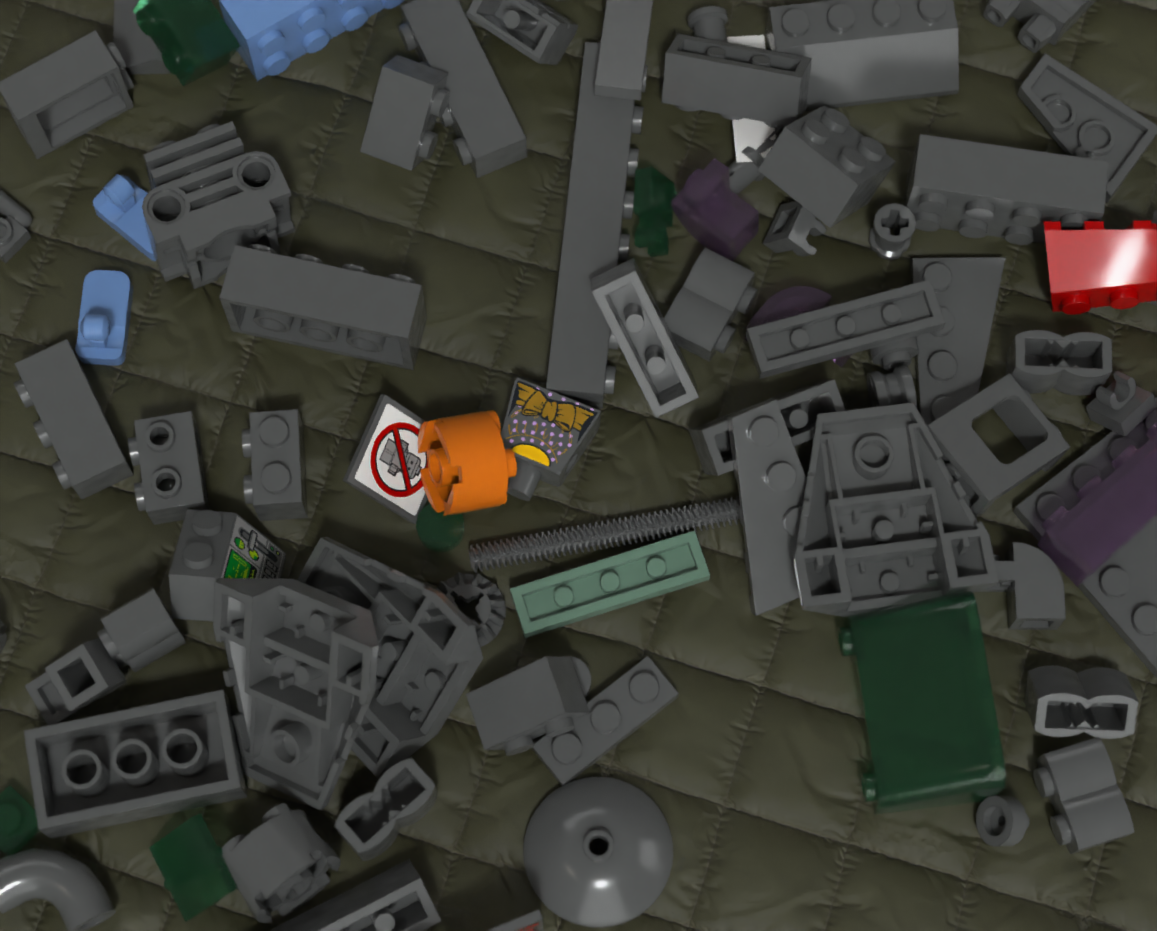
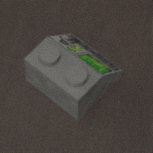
(215, 548)

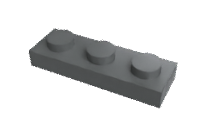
(611, 719)

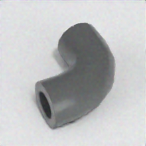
(59, 880)

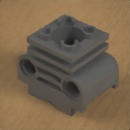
(210, 199)

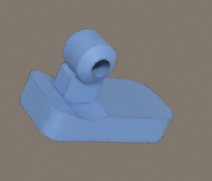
(121, 209)
(104, 318)

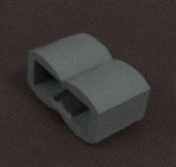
(709, 304)
(1067, 363)
(140, 631)
(1086, 701)
(1083, 796)
(375, 819)

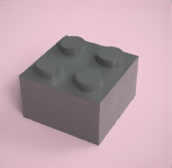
(827, 165)

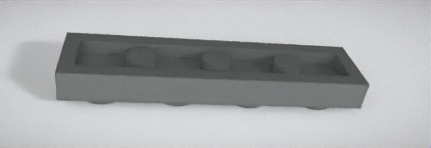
(845, 328)

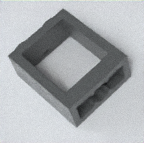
(68, 93)

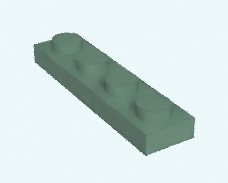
(609, 584)

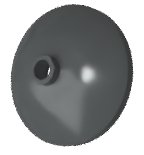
(592, 887)

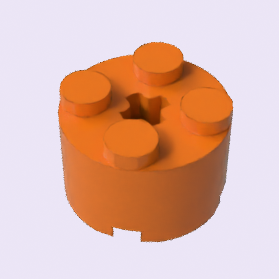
(465, 462)

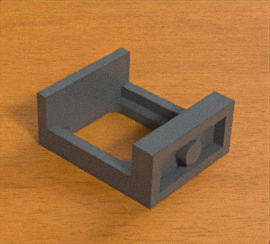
(973, 462)

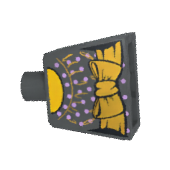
(545, 435)

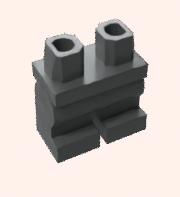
(1042, 19)

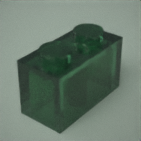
(188, 35)

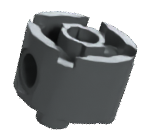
(280, 863)

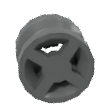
(891, 387)

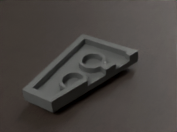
(1087, 119)

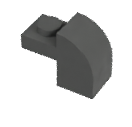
(1031, 587)
(75, 682)

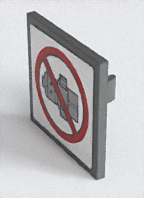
(389, 461)

